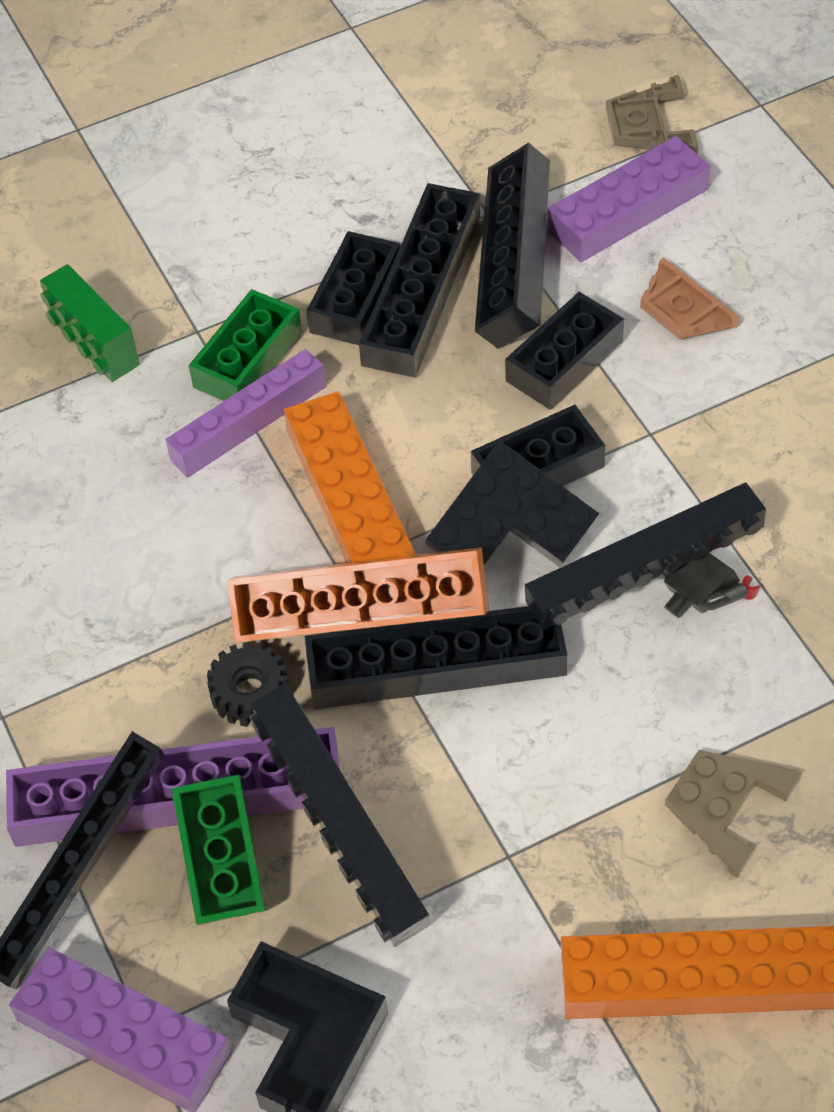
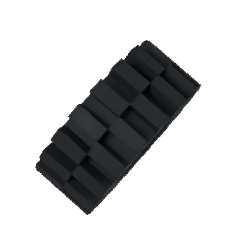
(240, 666)

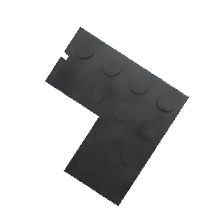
(513, 497)
(322, 1023)

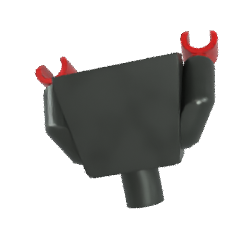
(706, 586)

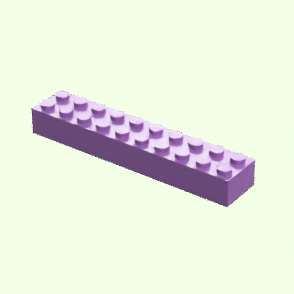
(49, 797)

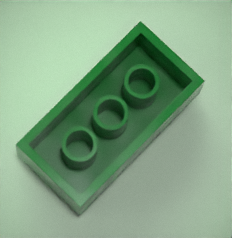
(89, 323)
(245, 345)
(218, 849)

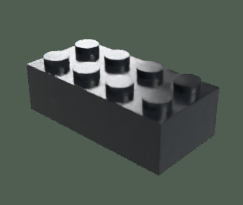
(351, 287)
(564, 350)
(558, 445)

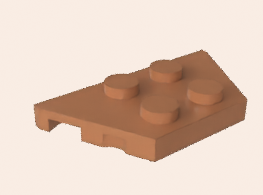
(684, 305)

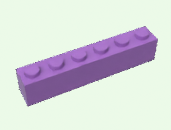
(245, 413)

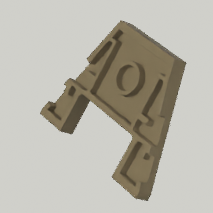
(638, 121)
(713, 793)

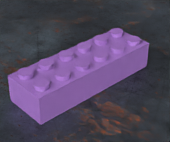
(628, 198)
(121, 1029)

